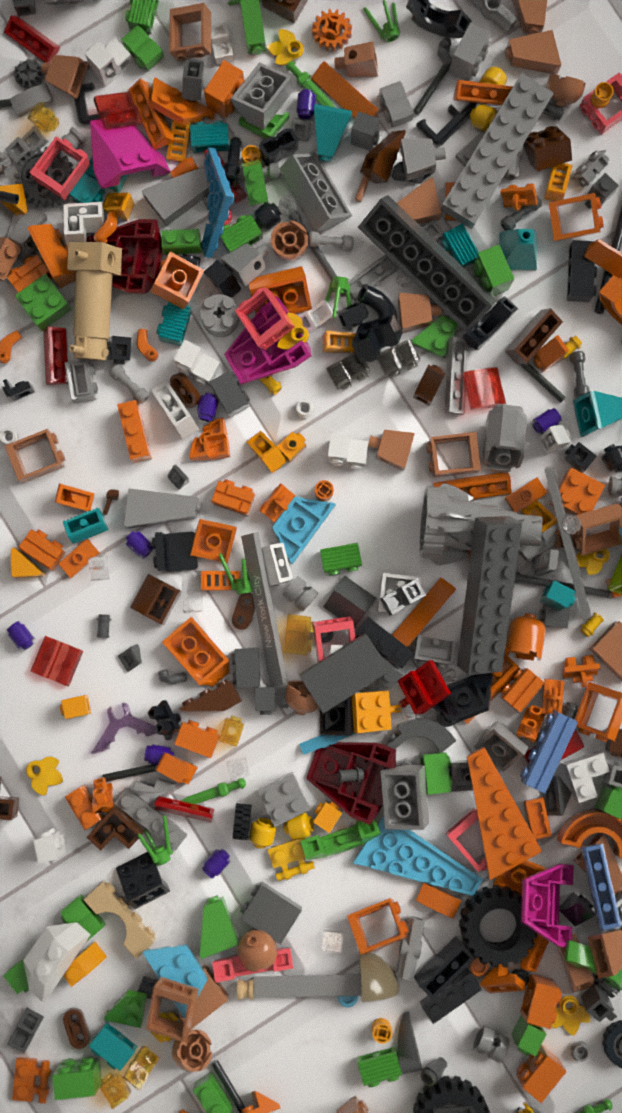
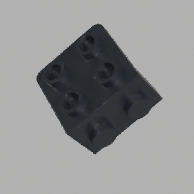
(174, 552)

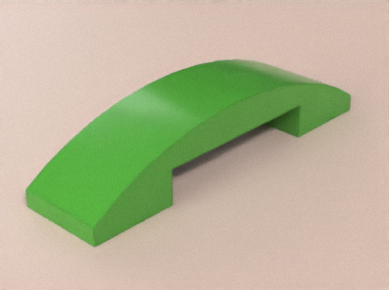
(339, 841)
(581, 956)

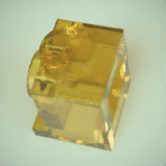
(43, 117)
(232, 739)
(115, 1081)

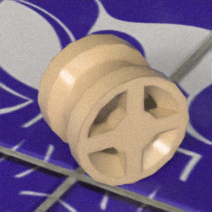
(245, 989)

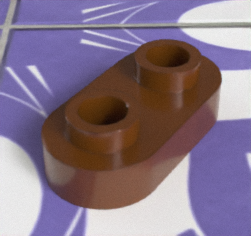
(185, 390)
(246, 611)
(76, 1027)

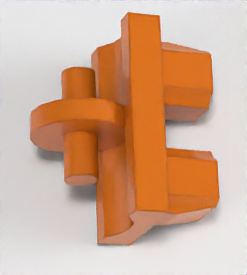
(519, 196)
(277, 502)
(580, 673)
(552, 696)
(531, 723)
(102, 796)

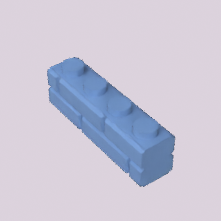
(549, 751)
(601, 886)

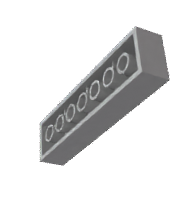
(496, 151)

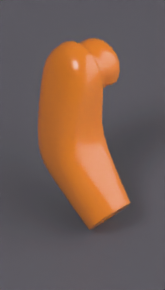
(107, 228)
(6, 346)
(144, 347)

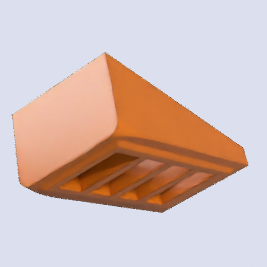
(204, 574)

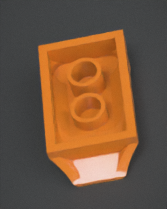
(197, 653)

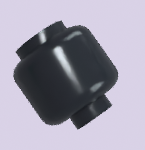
(267, 216)
(613, 458)

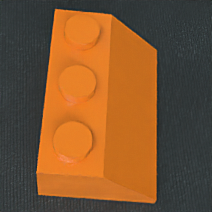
(53, 252)
(288, 286)

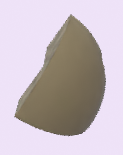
(377, 978)

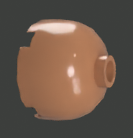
(566, 89)
(289, 240)
(299, 698)
(257, 950)
(193, 1053)

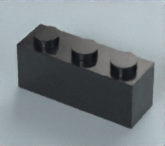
(580, 273)
(385, 642)
(444, 968)
(453, 996)

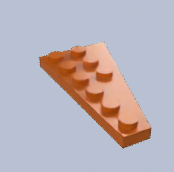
(502, 827)

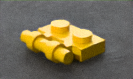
(287, 853)

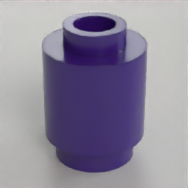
(305, 104)
(207, 407)
(546, 420)
(139, 544)
(20, 636)
(155, 752)
(216, 863)

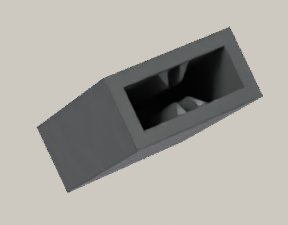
(270, 912)

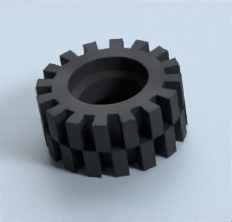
(242, 821)

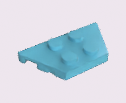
(300, 524)
(177, 965)

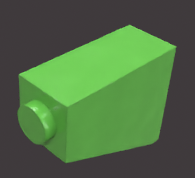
(253, 26)
(217, 928)

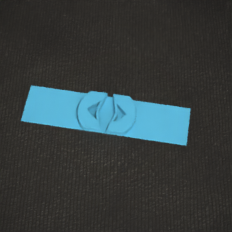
(320, 742)

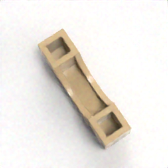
(105, 899)

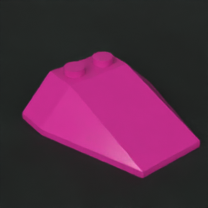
(122, 153)
(253, 362)
(542, 903)

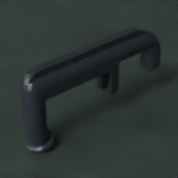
(81, 104)
(458, 120)

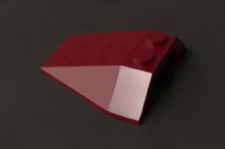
(140, 255)
(359, 799)

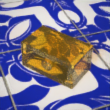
(297, 635)

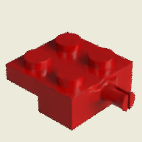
(423, 688)

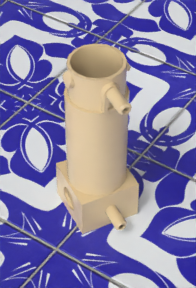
(94, 269)

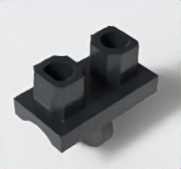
(167, 722)

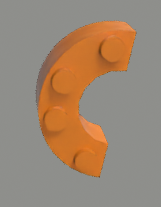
(612, 297)
(589, 822)

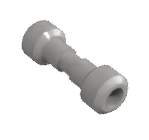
(271, 171)
(315, 239)
(117, 372)

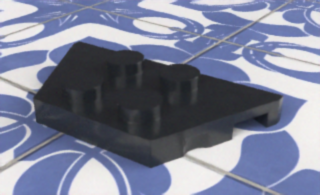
(467, 698)

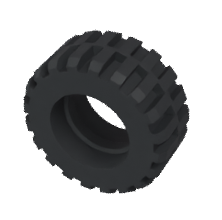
(495, 952)
(448, 1092)

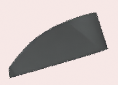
(407, 1047)

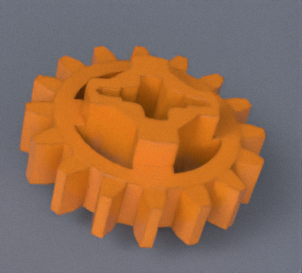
(333, 27)

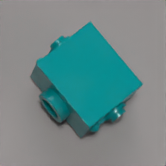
(87, 190)

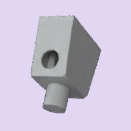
(419, 157)
(246, 262)

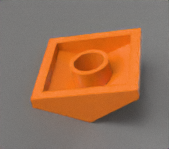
(212, 539)
(514, 877)

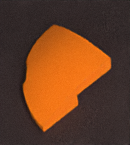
(212, 443)

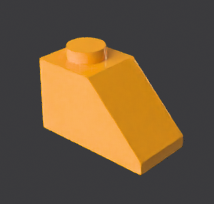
(266, 451)
(84, 963)

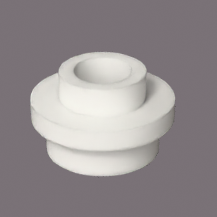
(300, 404)
(3, 434)

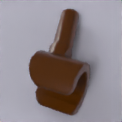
(111, 495)

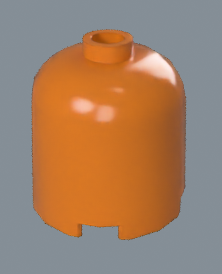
(526, 637)

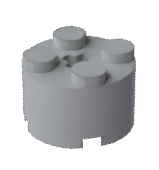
(212, 308)

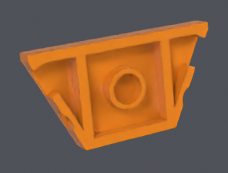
(170, 103)

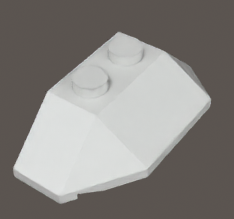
(52, 957)

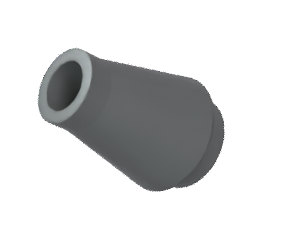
(432, 1073)

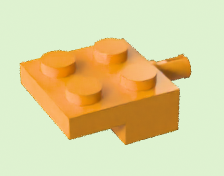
(372, 711)

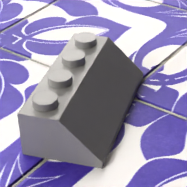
(315, 191)

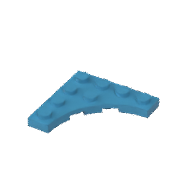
(218, 202)

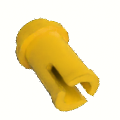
(573, 344)
(273, 386)
(591, 625)

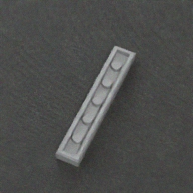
(385, 266)
(307, 985)

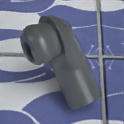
(443, 51)
(171, 679)

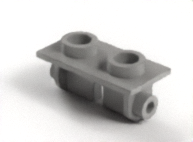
(596, 162)

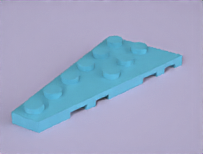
(415, 858)

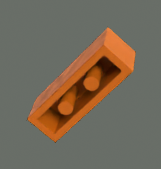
(134, 431)

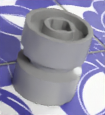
(300, 593)
(486, 1038)

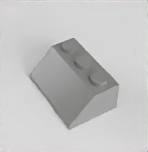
(262, 95)
(405, 797)

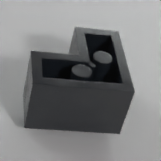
(374, 336)

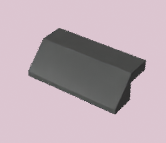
(344, 673)

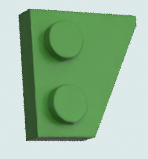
(271, 129)
(435, 337)
(128, 1009)

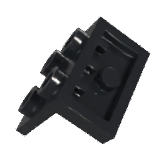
(141, 881)

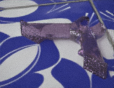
(116, 724)

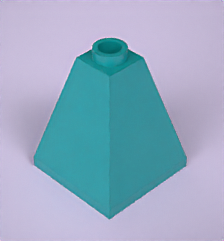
(330, 129)
(519, 248)
(596, 411)

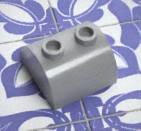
(502, 745)

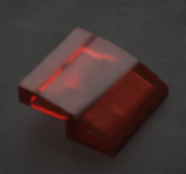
(117, 110)
(483, 388)
(56, 661)

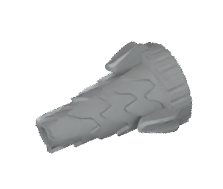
(449, 524)

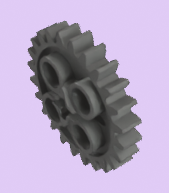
(32, 189)

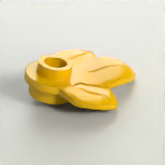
(283, 47)
(290, 338)
(592, 562)
(47, 775)
(572, 1016)

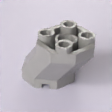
(504, 438)

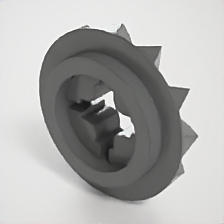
(35, 78)

